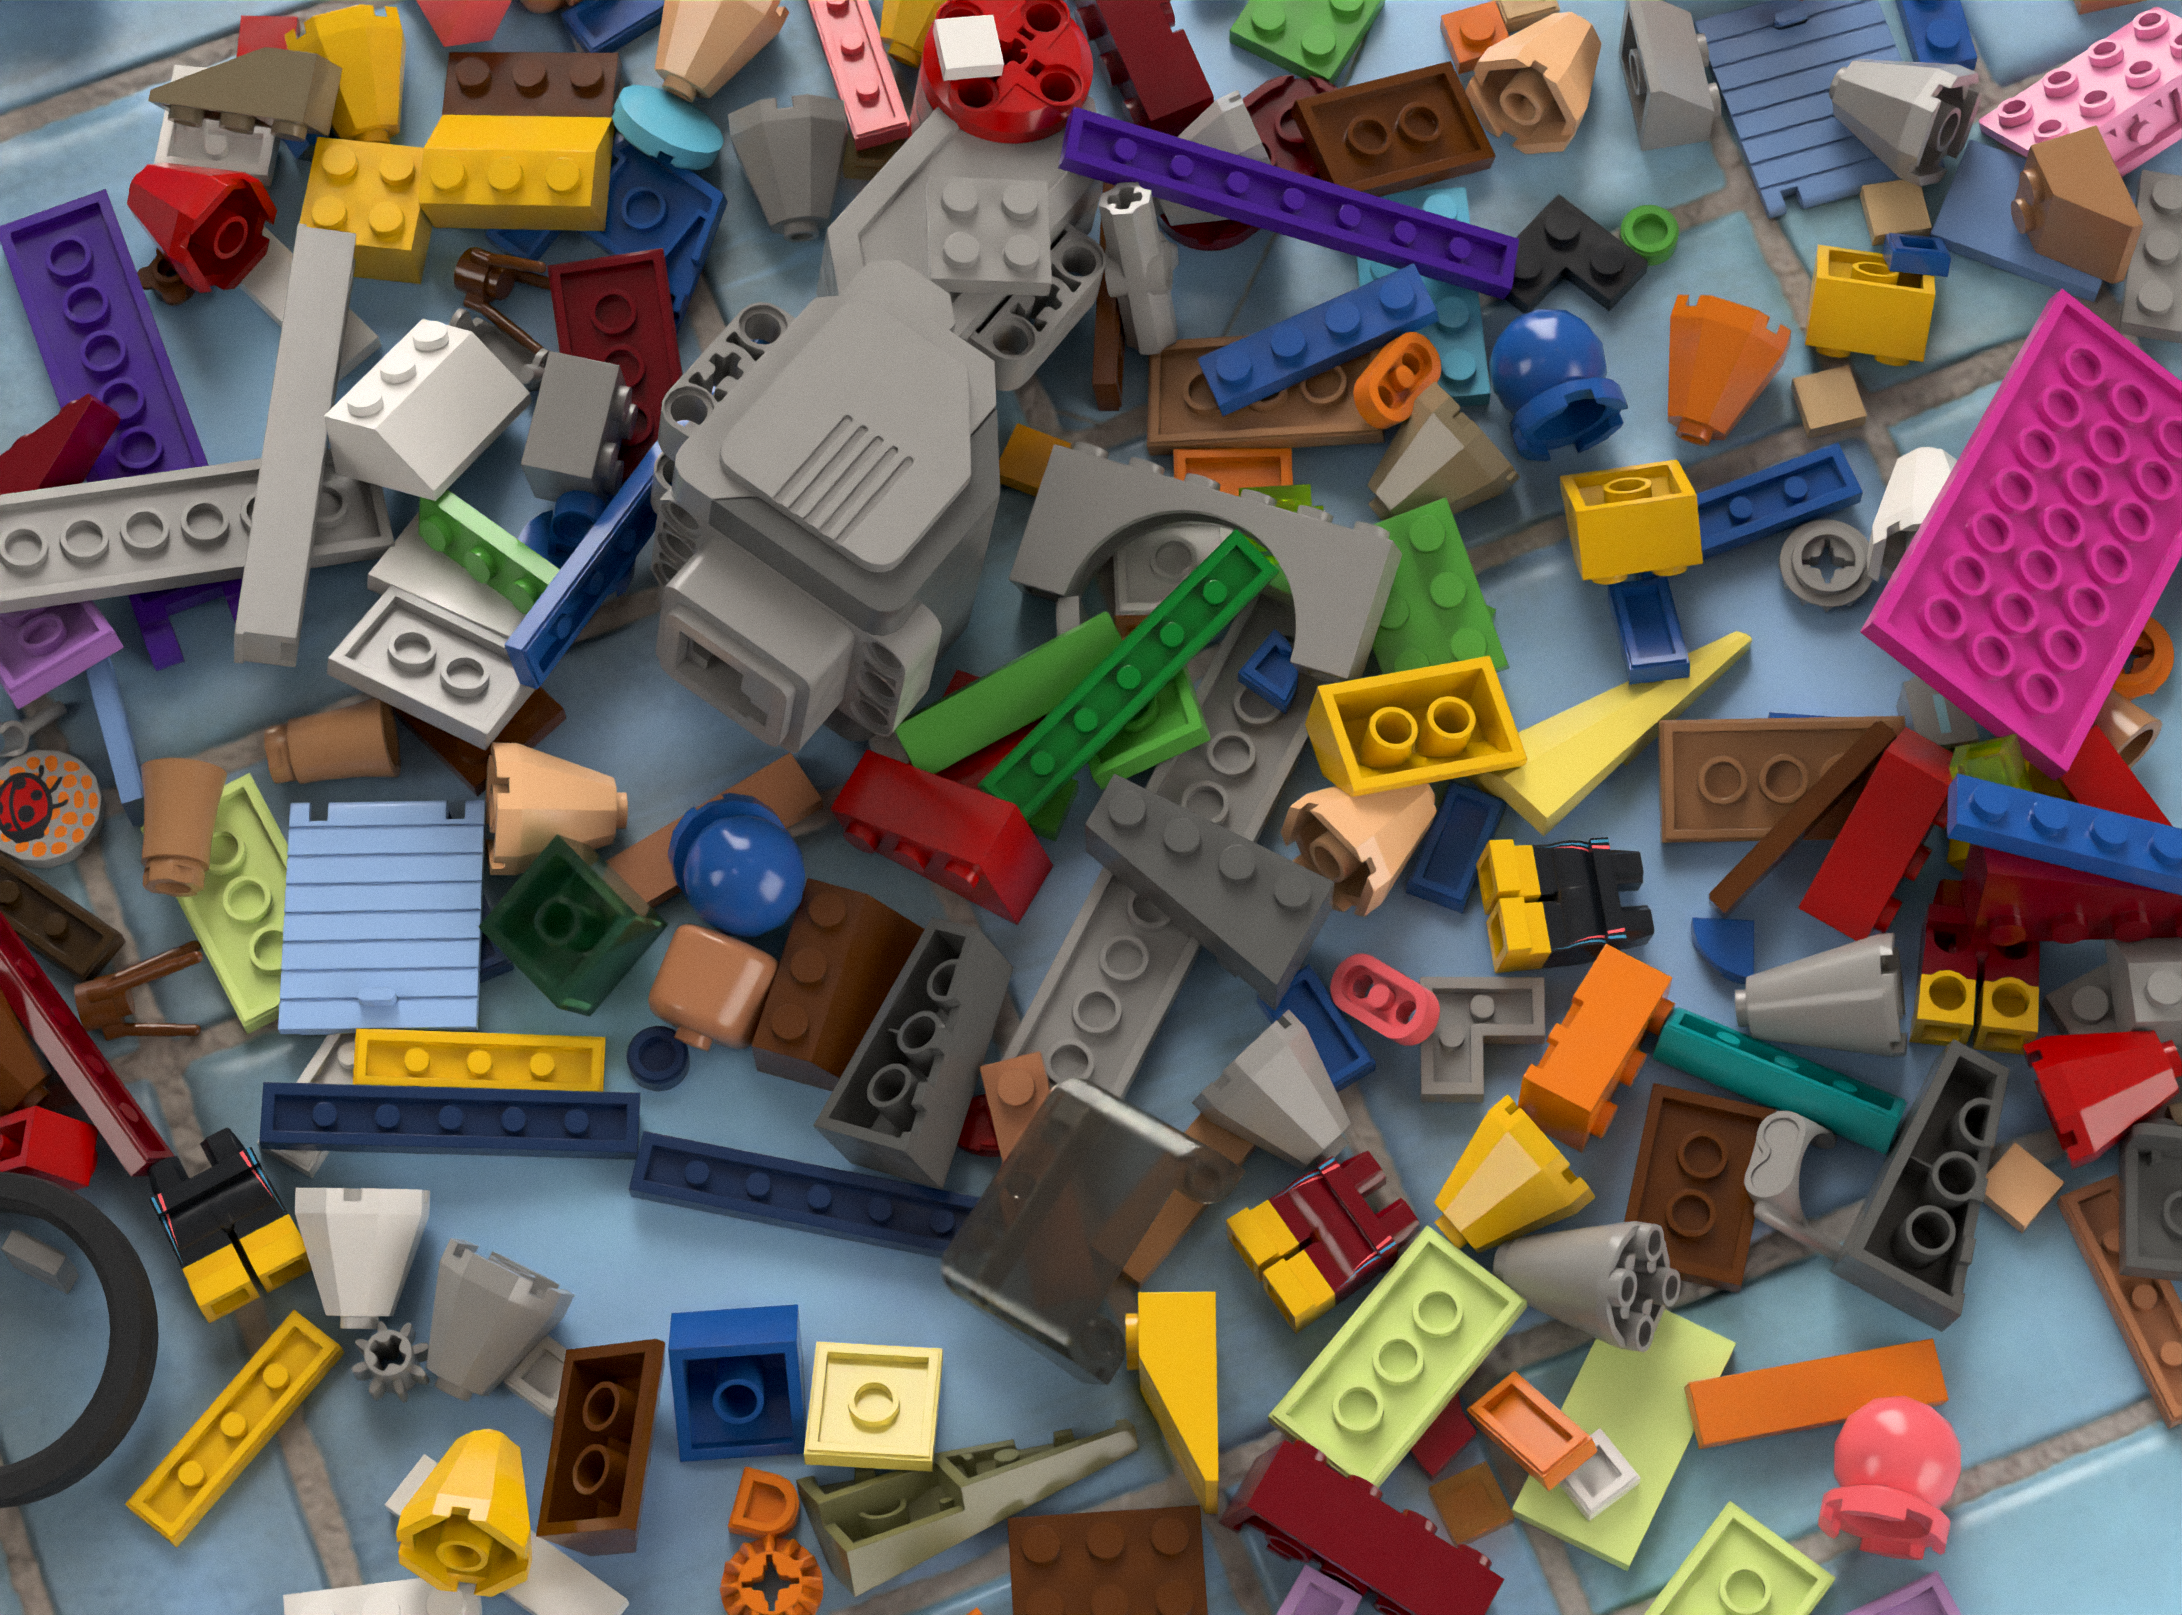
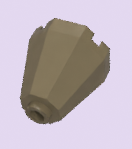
(1438, 457)

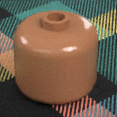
(712, 988)

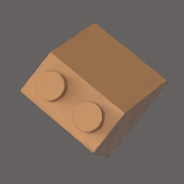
(2077, 205)

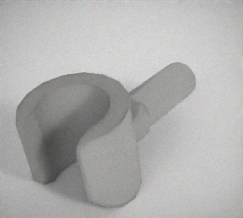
(17, 733)

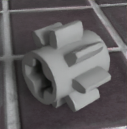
(389, 1345)

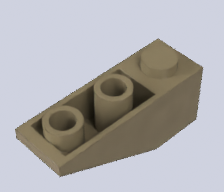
(263, 88)

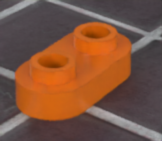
(1395, 380)

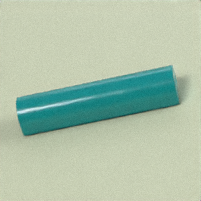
(1779, 1079)

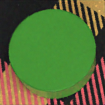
(1650, 233)

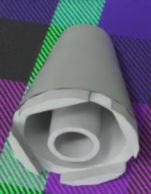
(1831, 1000)

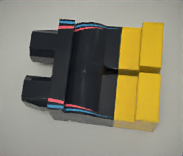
(1559, 902)
(212, 1209)

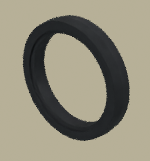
(131, 1341)

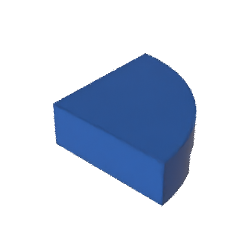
(1271, 673)
(1726, 945)

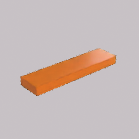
(1811, 1392)

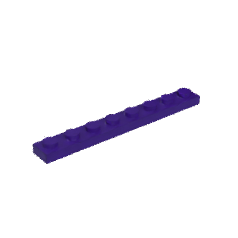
(1289, 203)

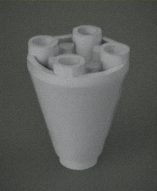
(1595, 1279)

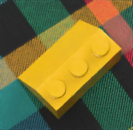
(517, 172)
(1413, 727)

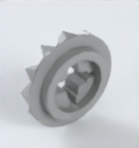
(1847, 550)

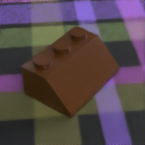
(830, 983)
(602, 1447)

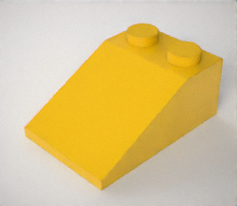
(1177, 1366)

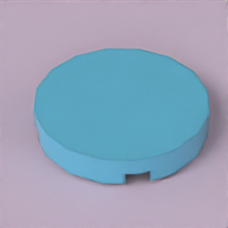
(666, 123)

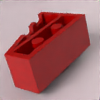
(944, 833)
(1883, 839)

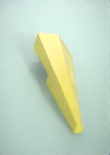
(1589, 741)

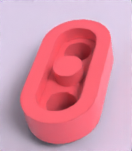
(1388, 1001)

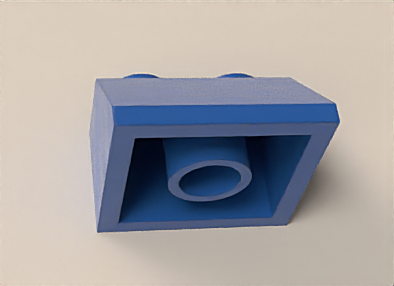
(738, 1382)

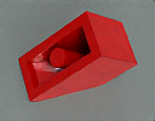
(48, 1147)

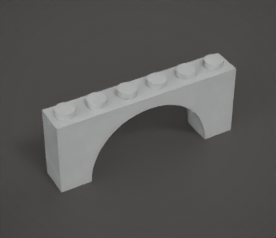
(1098, 506)

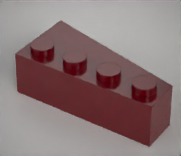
(1146, 62)
(2035, 901)
(1357, 1537)

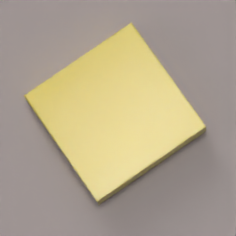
(873, 1406)

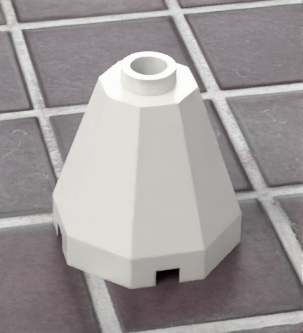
(1904, 506)
(361, 1247)

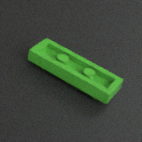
(485, 550)

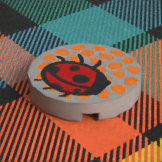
(48, 808)

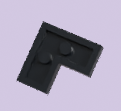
(1574, 247)

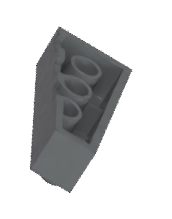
(1212, 884)
(920, 1058)
(1926, 1200)

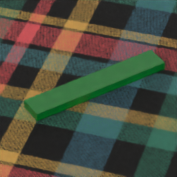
(1130, 676)

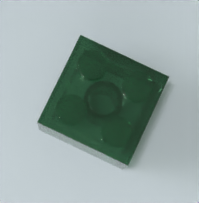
(573, 926)

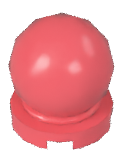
(1894, 1474)

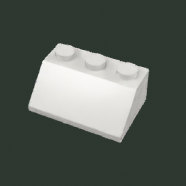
(424, 412)

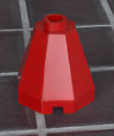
(203, 221)
(2101, 1086)

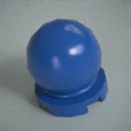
(1554, 382)
(737, 865)

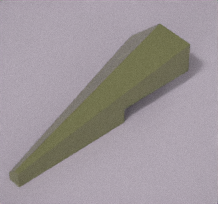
(904, 1517)

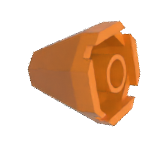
(1718, 365)

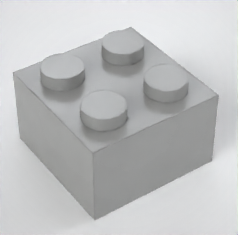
(578, 428)

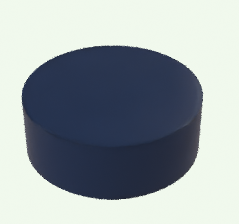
(658, 1059)

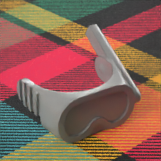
(516, 358)
(1775, 1173)

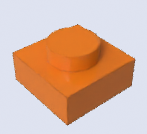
(1471, 33)

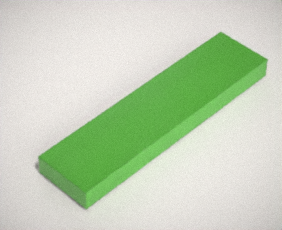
(1005, 697)

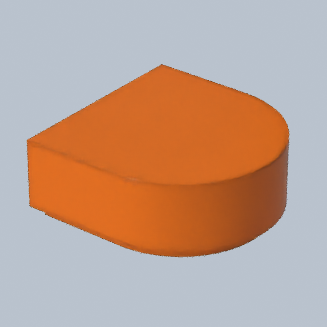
(764, 1505)

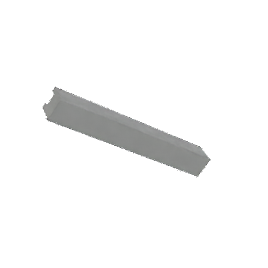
(295, 448)

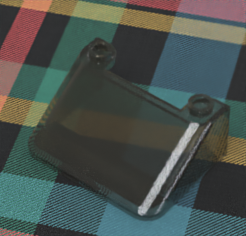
(1069, 1219)

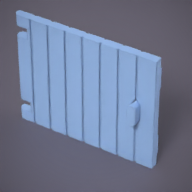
(382, 918)

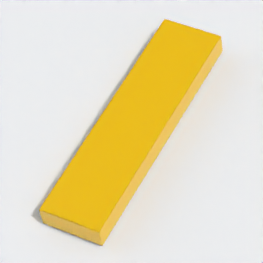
(478, 1060)
(235, 1428)

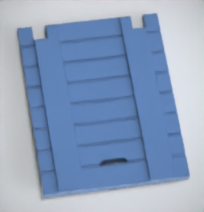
(1775, 87)

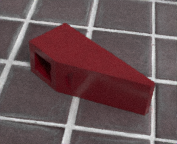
(60, 449)

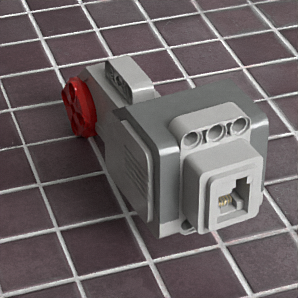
(852, 465)

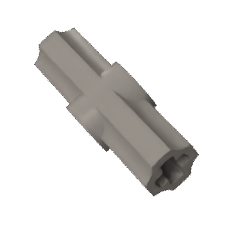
(1139, 267)

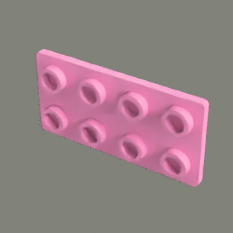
(2120, 84)

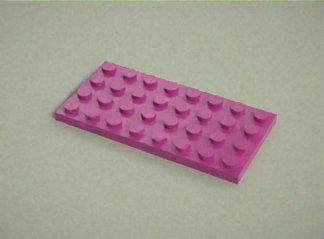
(2046, 539)

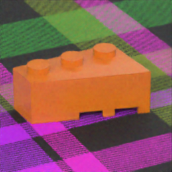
(1596, 1048)

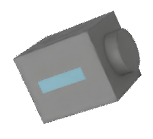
(1935, 716)

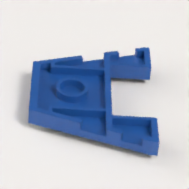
(646, 210)

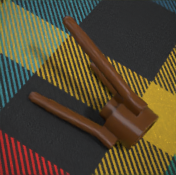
(491, 277)
(109, 998)

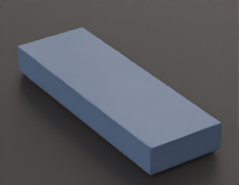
(118, 737)

